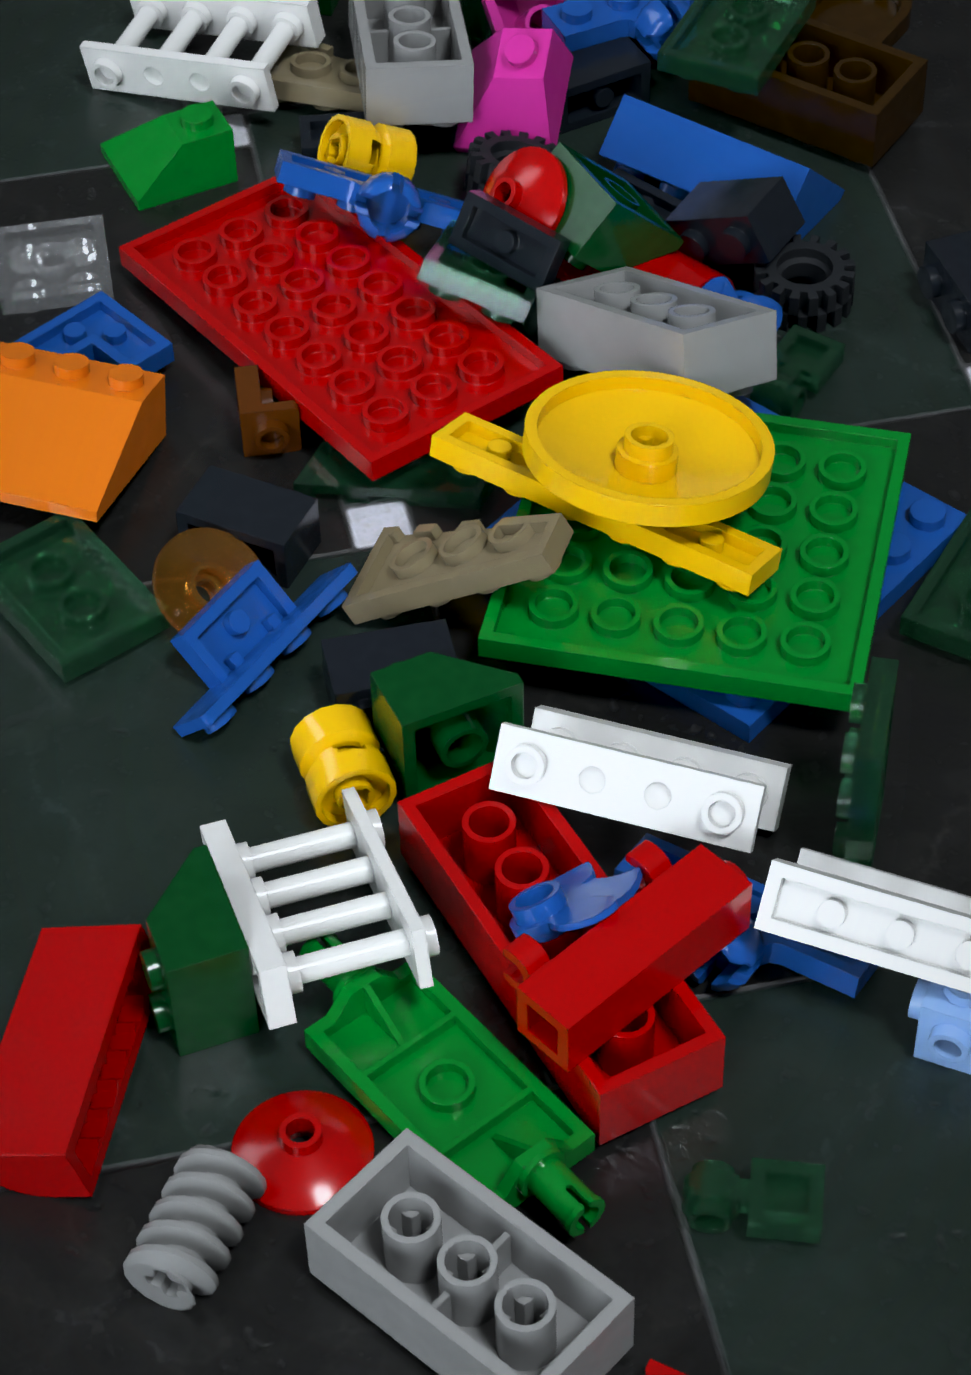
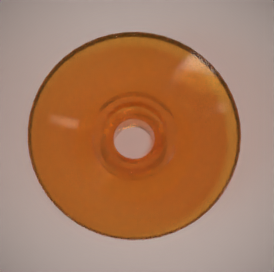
(195, 559)

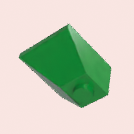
(174, 155)

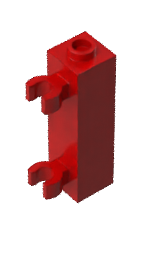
(630, 957)

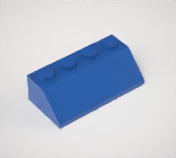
(683, 153)

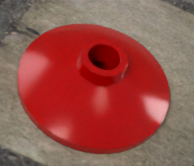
(531, 183)
(308, 1172)

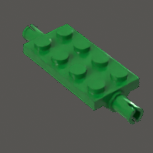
(442, 1074)

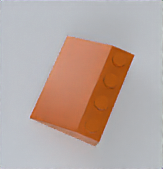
(74, 429)

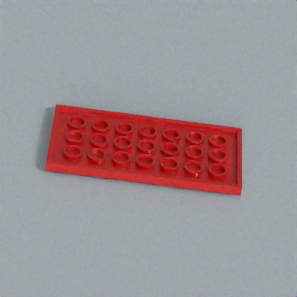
(337, 323)

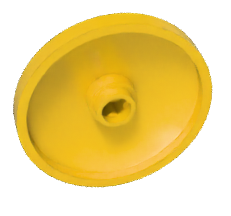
(648, 448)

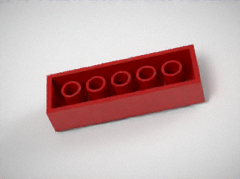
(473, 858)

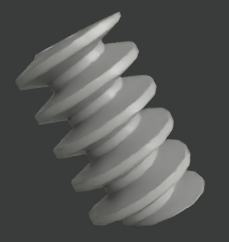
(194, 1227)

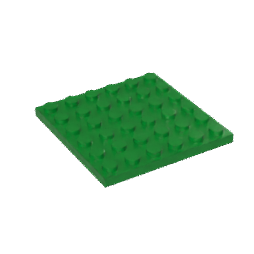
(788, 641)

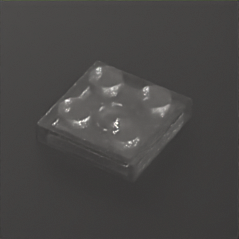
(53, 264)

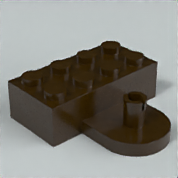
(837, 82)

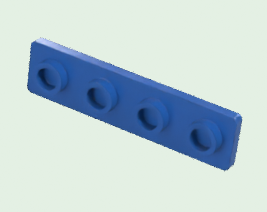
(244, 632)

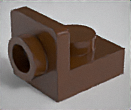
(265, 424)

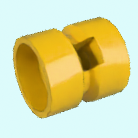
(368, 148)
(341, 751)

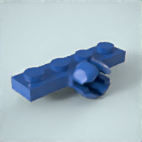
(598, 21)
(383, 202)
(757, 947)

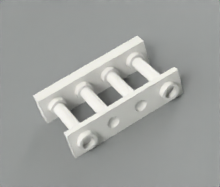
(209, 76)
(641, 777)
(870, 916)
(280, 972)

